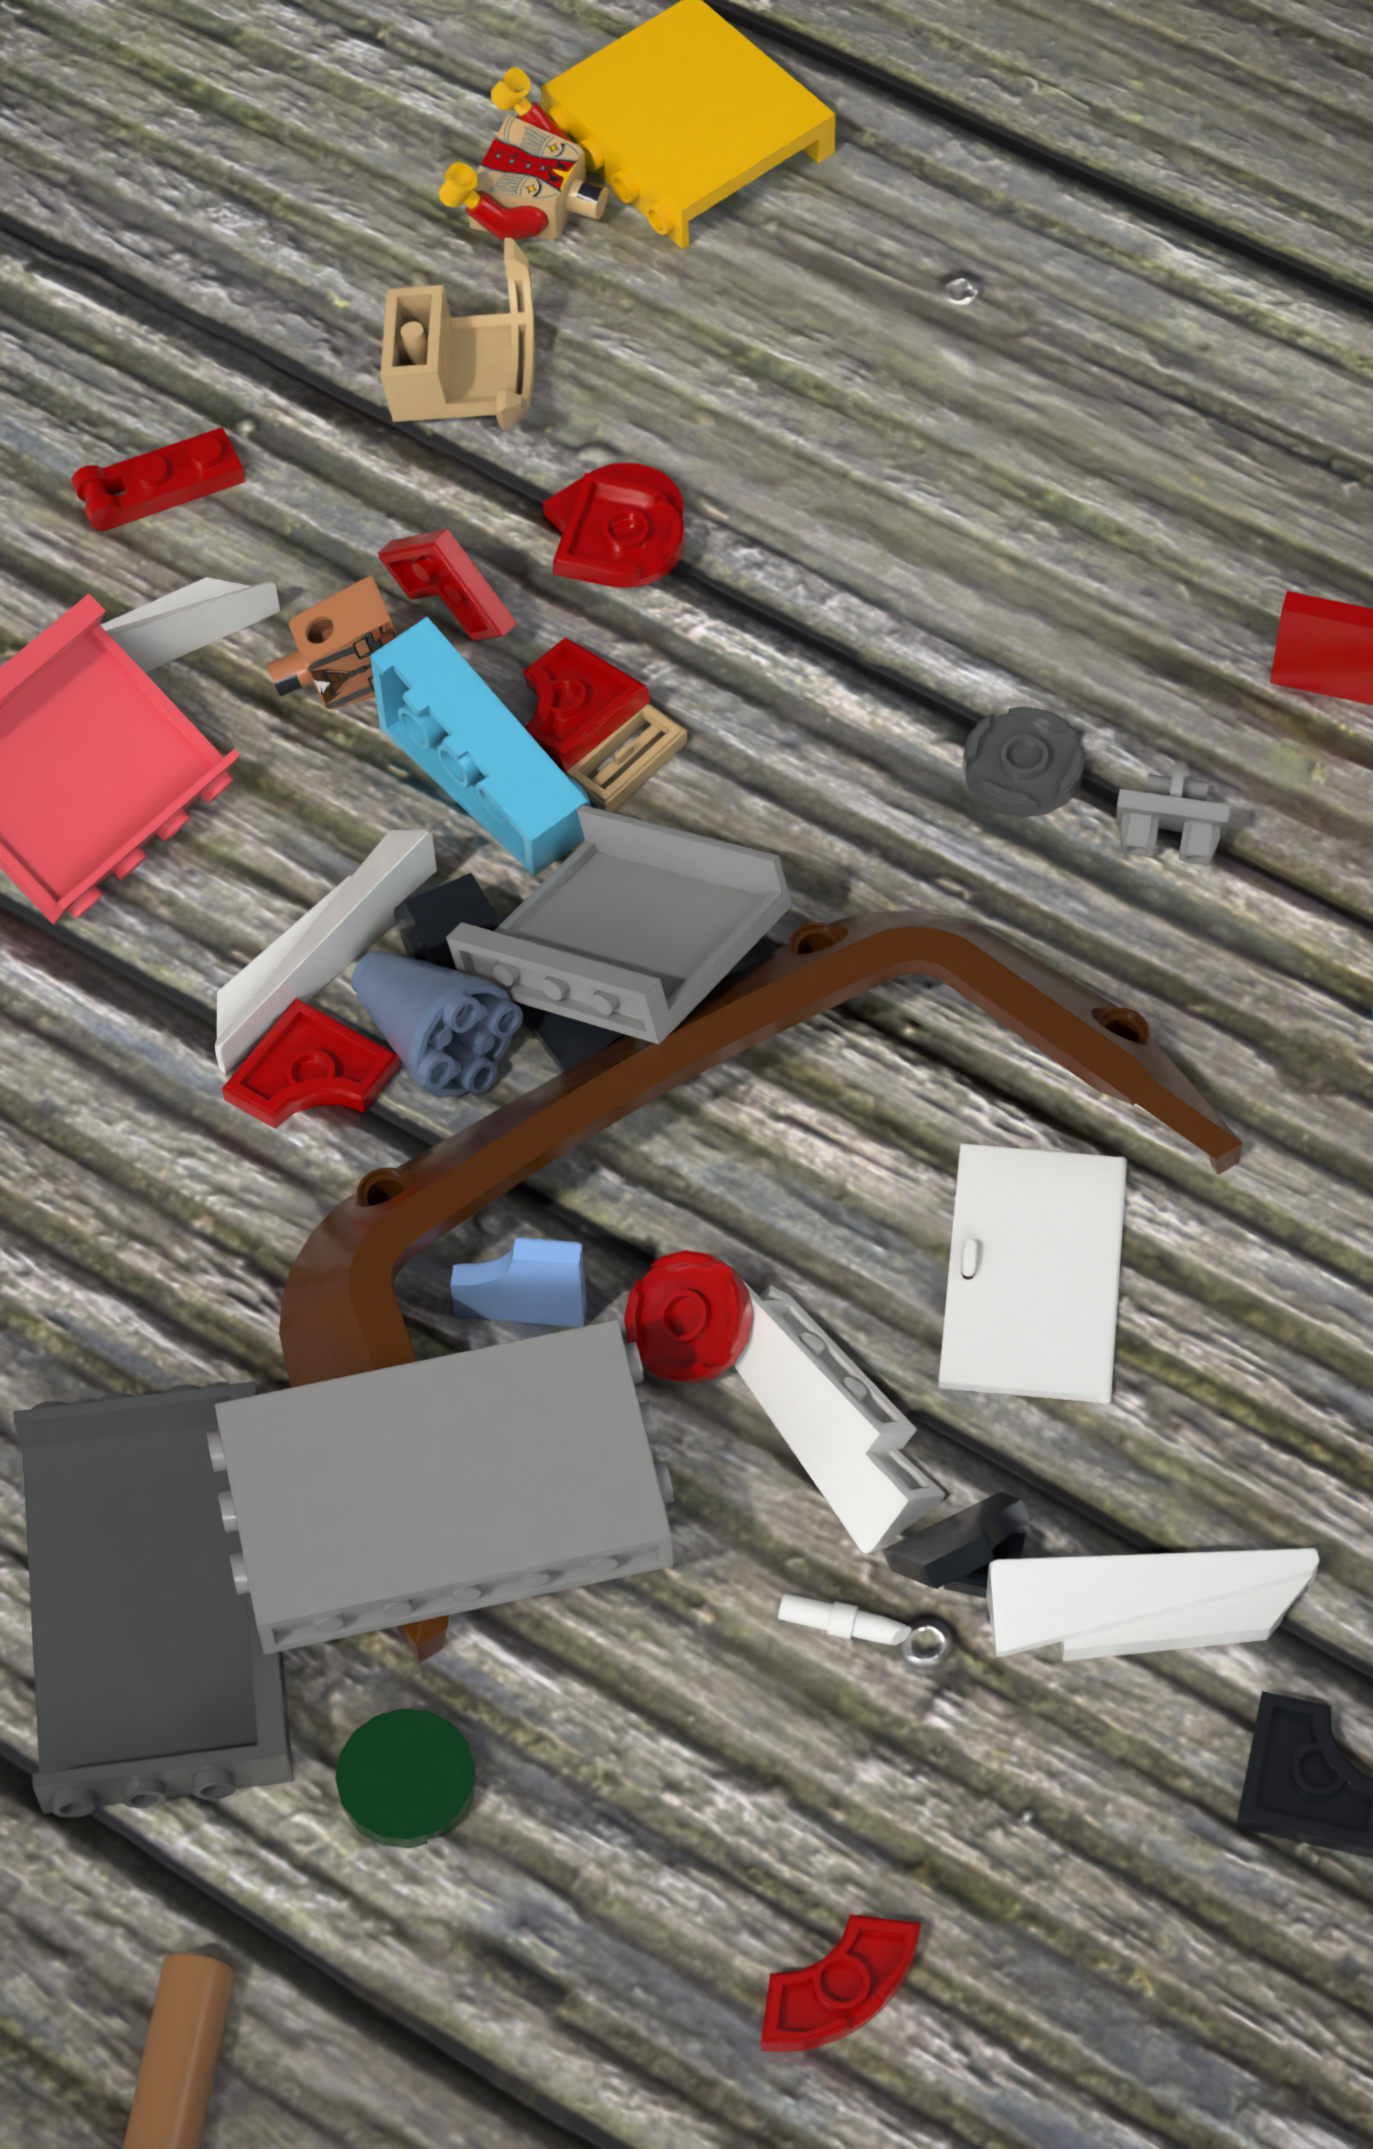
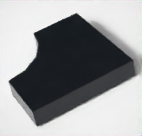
(958, 1542)
(1301, 1781)

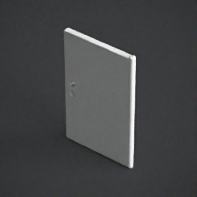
(1044, 1269)

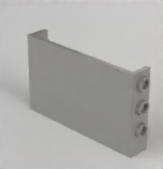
(442, 1486)

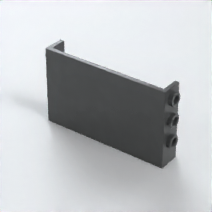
(136, 1619)

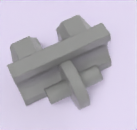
(1199, 820)

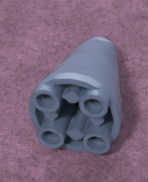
(438, 1020)

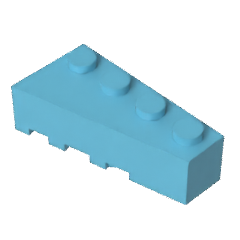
(475, 747)

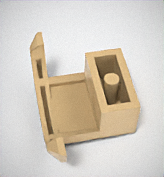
(460, 363)

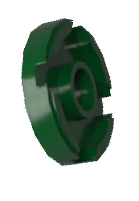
(405, 1778)

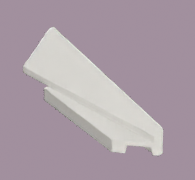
(321, 943)
(1143, 1600)

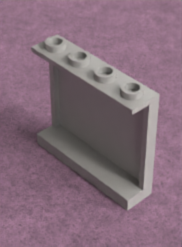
(630, 926)

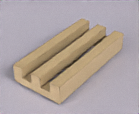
(633, 762)

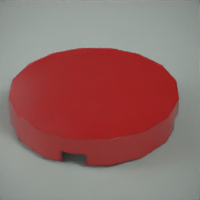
(689, 1317)

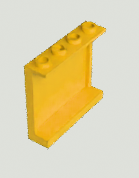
(685, 115)

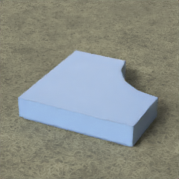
(530, 1284)

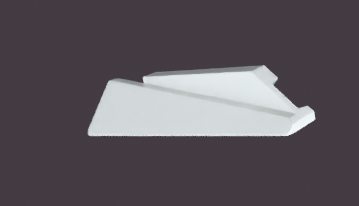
(190, 619)
(834, 1422)

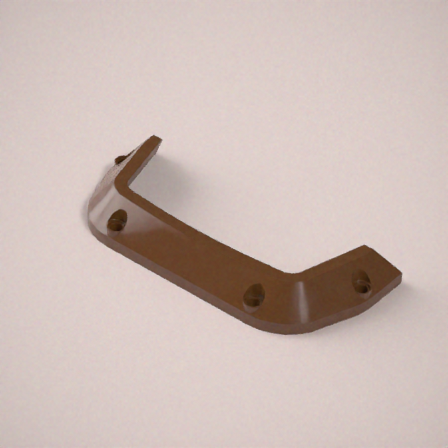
(340, 1290)

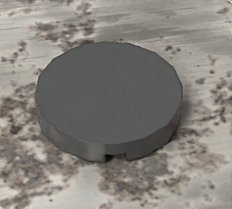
(1023, 762)

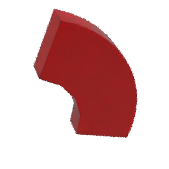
(843, 1988)

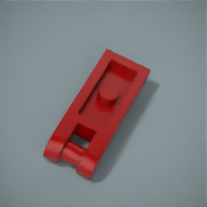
(158, 479)

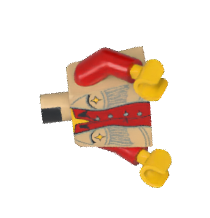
(528, 176)

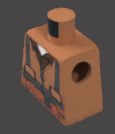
(336, 646)

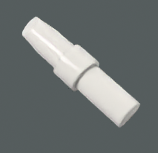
(842, 1620)

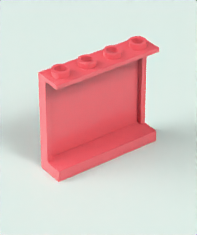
(91, 764)

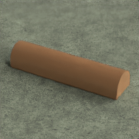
(180, 2053)

